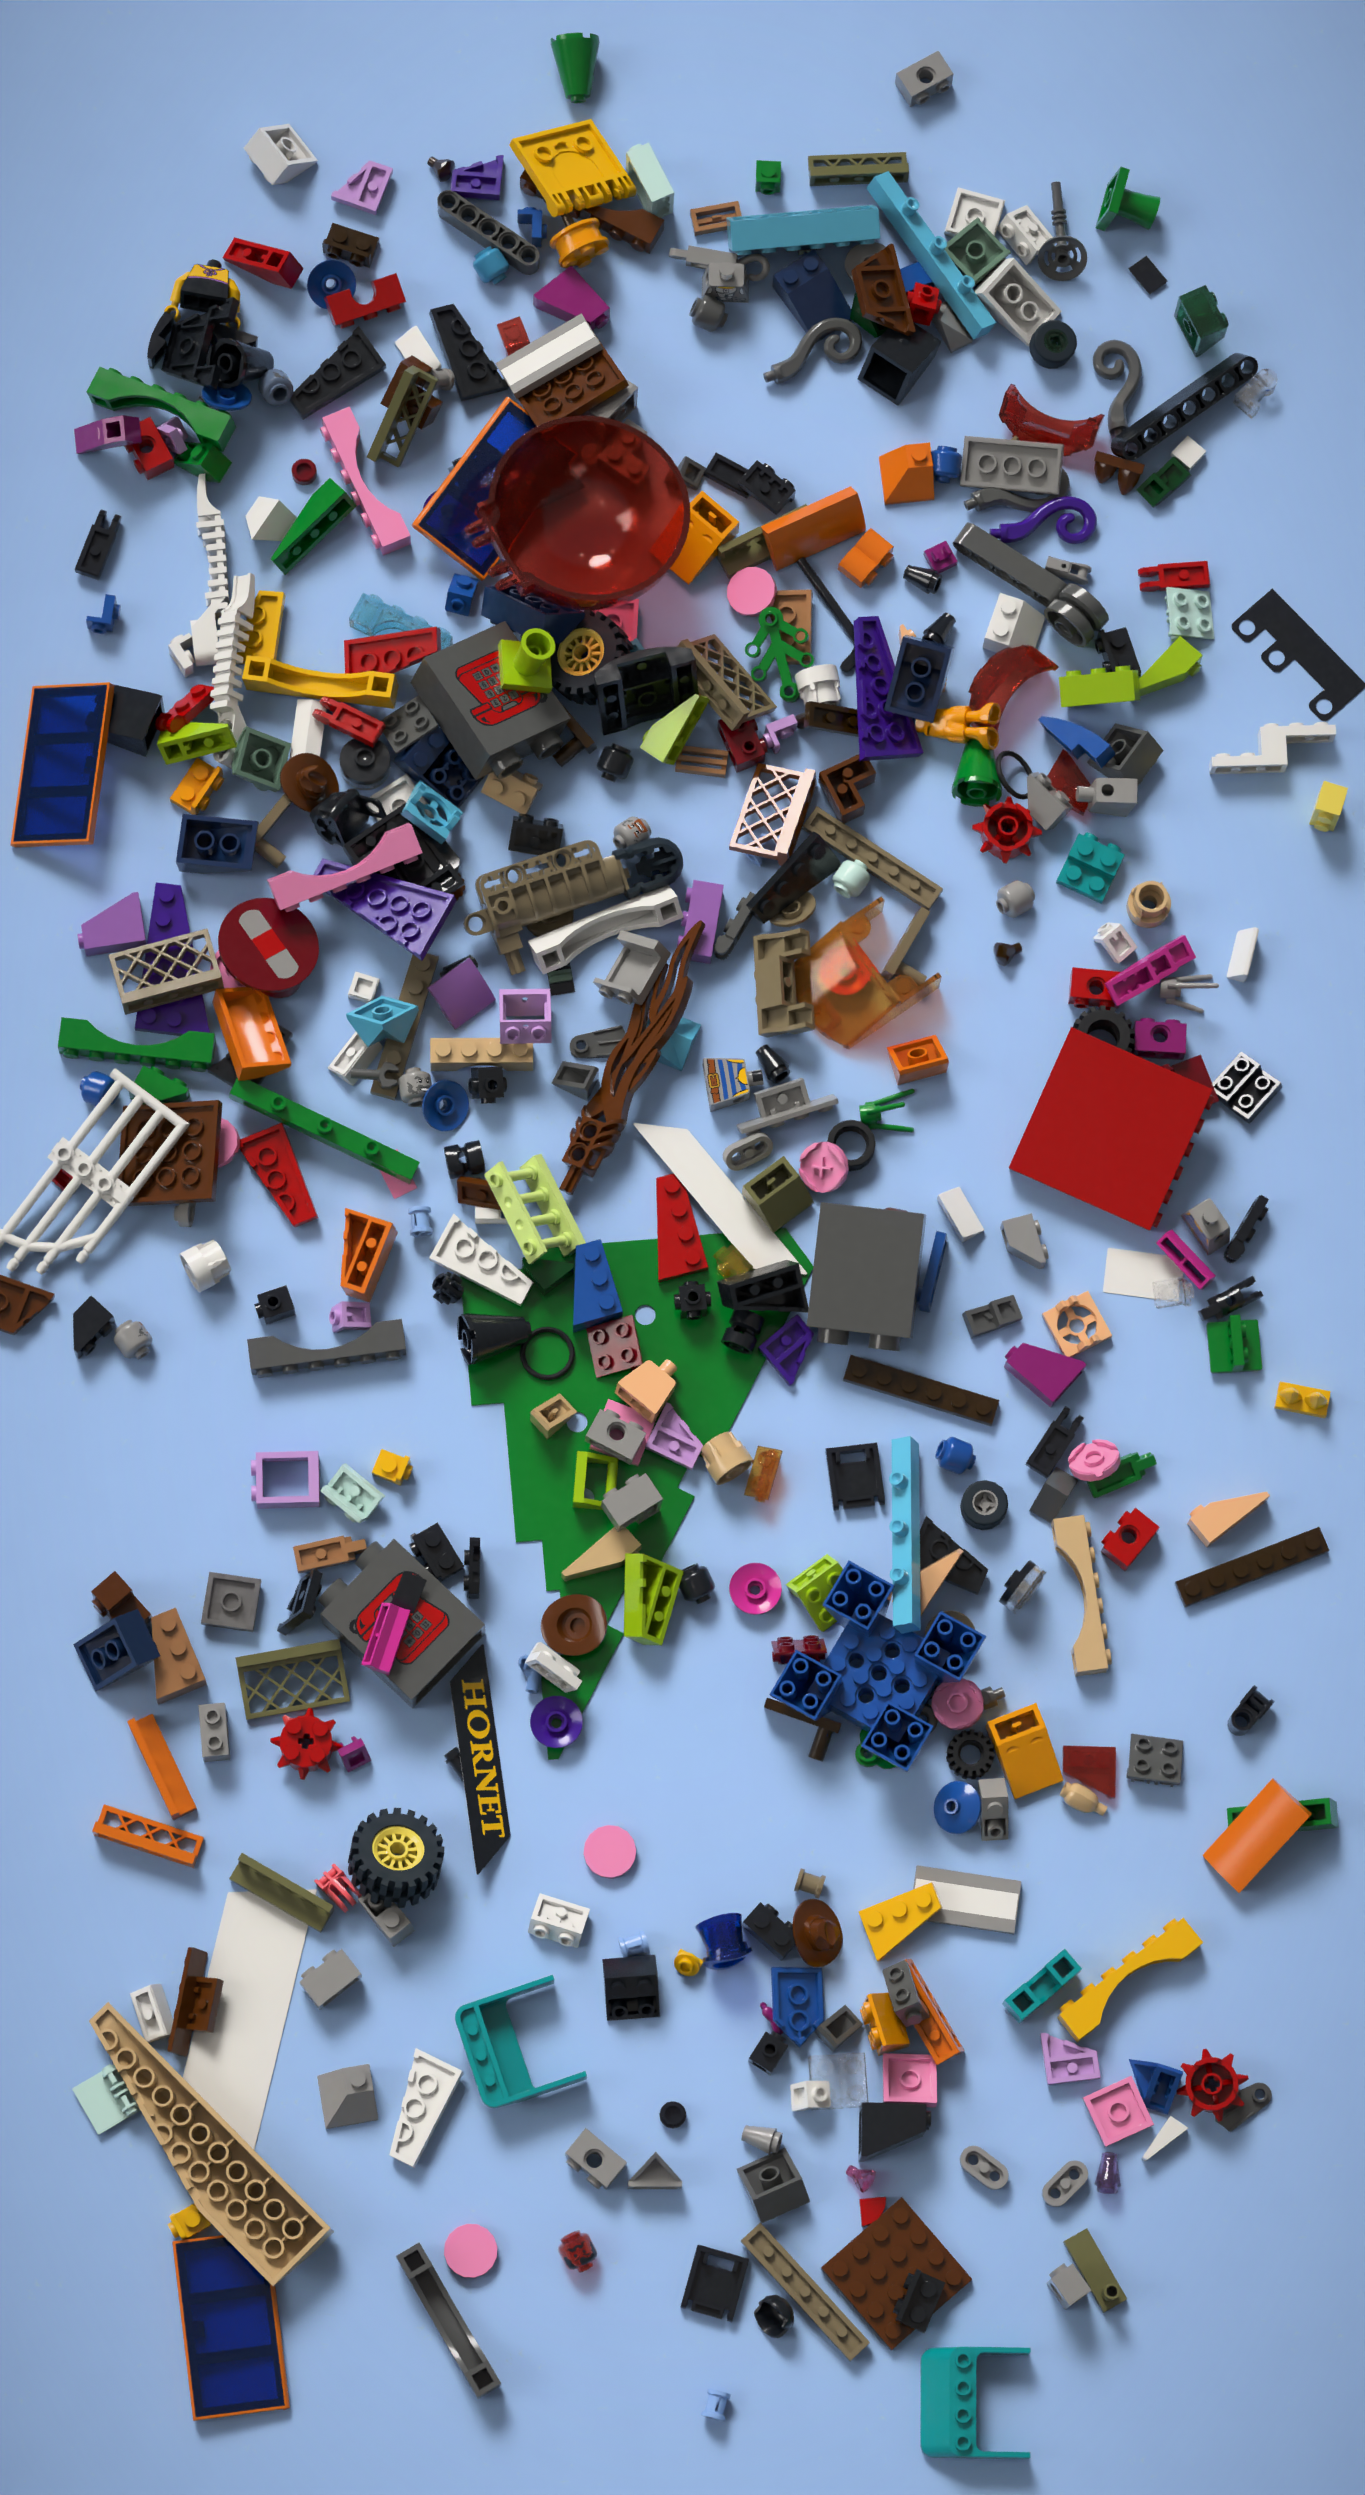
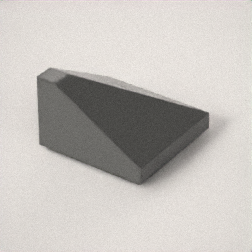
(691, 472)

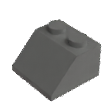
(1134, 751)
(773, 2185)

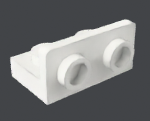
(1024, 233)
(554, 1668)
(558, 1920)

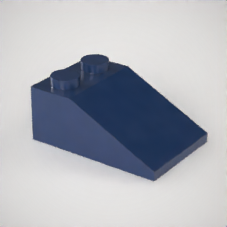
(810, 292)
(919, 678)
(216, 844)
(116, 1649)

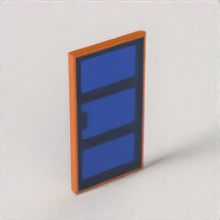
(468, 484)
(62, 765)
(228, 2331)

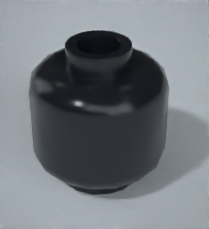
(615, 762)
(696, 1583)

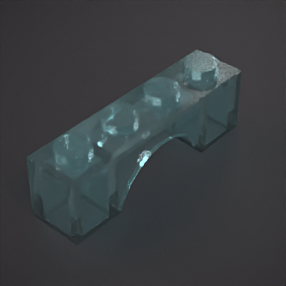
(374, 616)

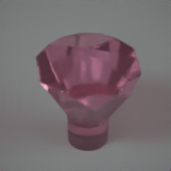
(862, 2177)

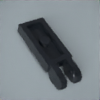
(97, 547)
(1245, 1230)
(1053, 1444)

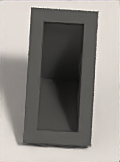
(576, 1079)
(1053, 1494)
(838, 2028)

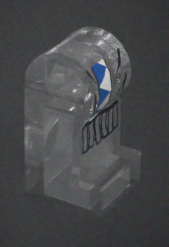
(1253, 392)

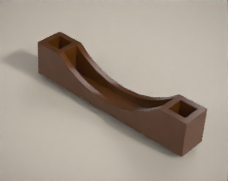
(635, 227)

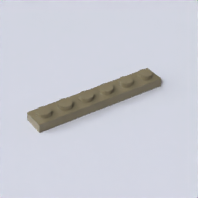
(879, 862)
(414, 992)
(805, 2292)

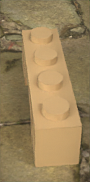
(457, 1053)

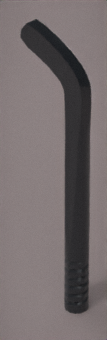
(849, 662)

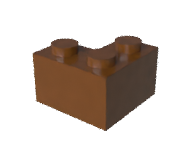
(434, 404)
(841, 787)
(116, 1598)

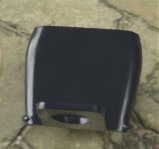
(344, 815)

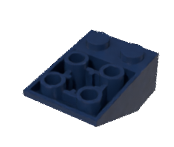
(438, 766)

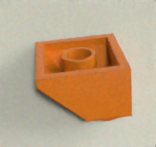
(907, 474)

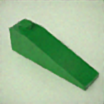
(318, 518)
(1323, 1814)

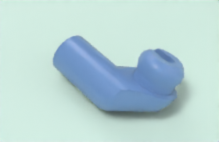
(534, 1677)

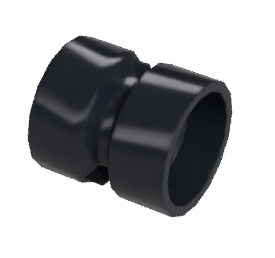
(473, 1157)
(747, 1323)

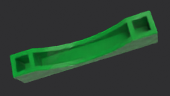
(117, 392)
(190, 1050)

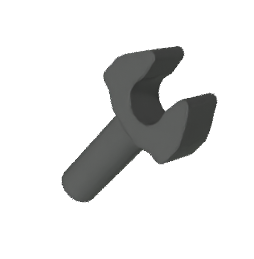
(378, 1075)

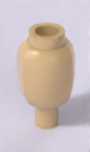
(1082, 1798)

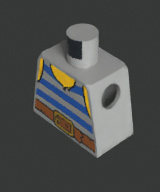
(728, 1081)
(1206, 1225)

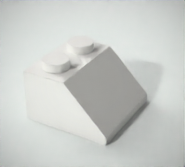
(279, 153)
(1013, 624)

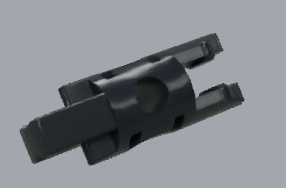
(1219, 1306)

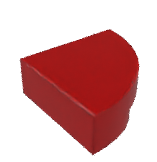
(871, 2209)

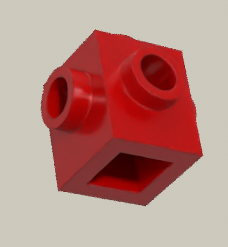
(923, 303)

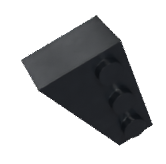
(766, 1288)

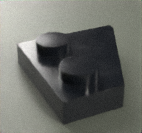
(472, 1558)

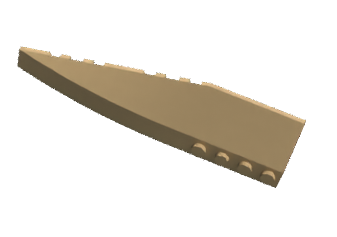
(212, 2160)

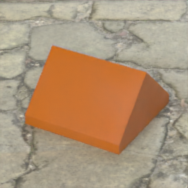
(917, 1059)

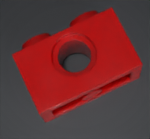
(157, 460)
(1080, 982)
(1125, 1553)

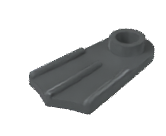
(598, 1043)
(1236, 2115)

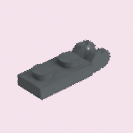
(734, 929)

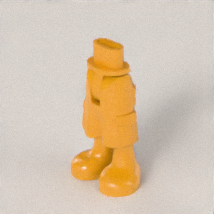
(955, 723)

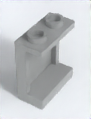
(634, 969)

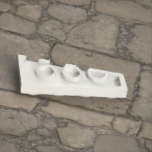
(475, 1260)

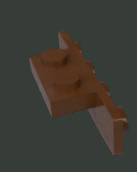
(196, 2002)

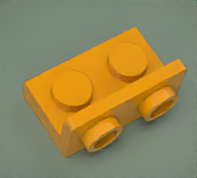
(197, 787)

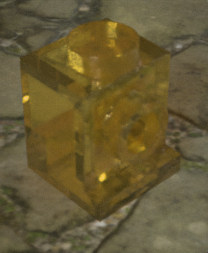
(731, 1262)

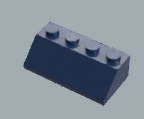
(529, 613)

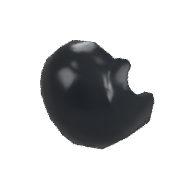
(774, 2316)

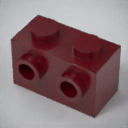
(743, 744)

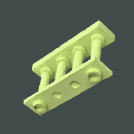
(550, 1201)

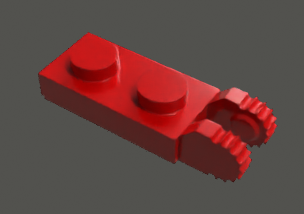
(1176, 575)
(185, 709)
(350, 721)

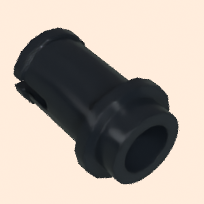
(453, 1758)

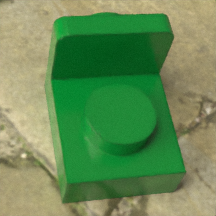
(768, 177)

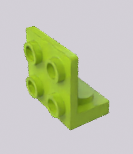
(813, 1588)

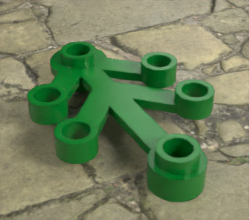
(779, 650)

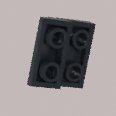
(1245, 1087)

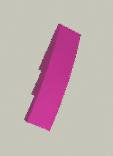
(1150, 970)

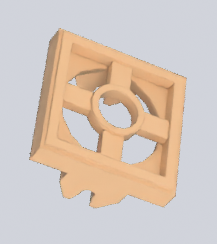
(1083, 1300)

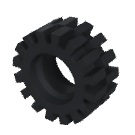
(970, 1770)

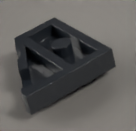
(303, 1602)

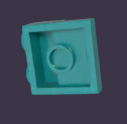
(1091, 867)

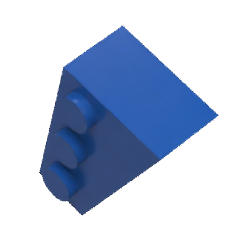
(594, 1288)

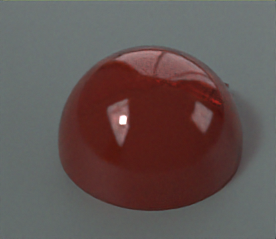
(584, 513)

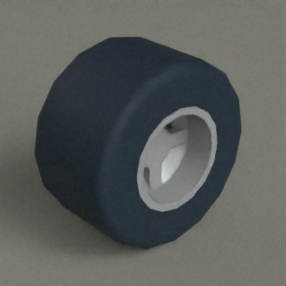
(987, 1496)

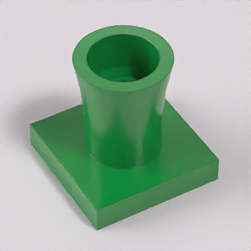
(1126, 203)

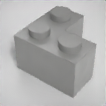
(632, 1502)

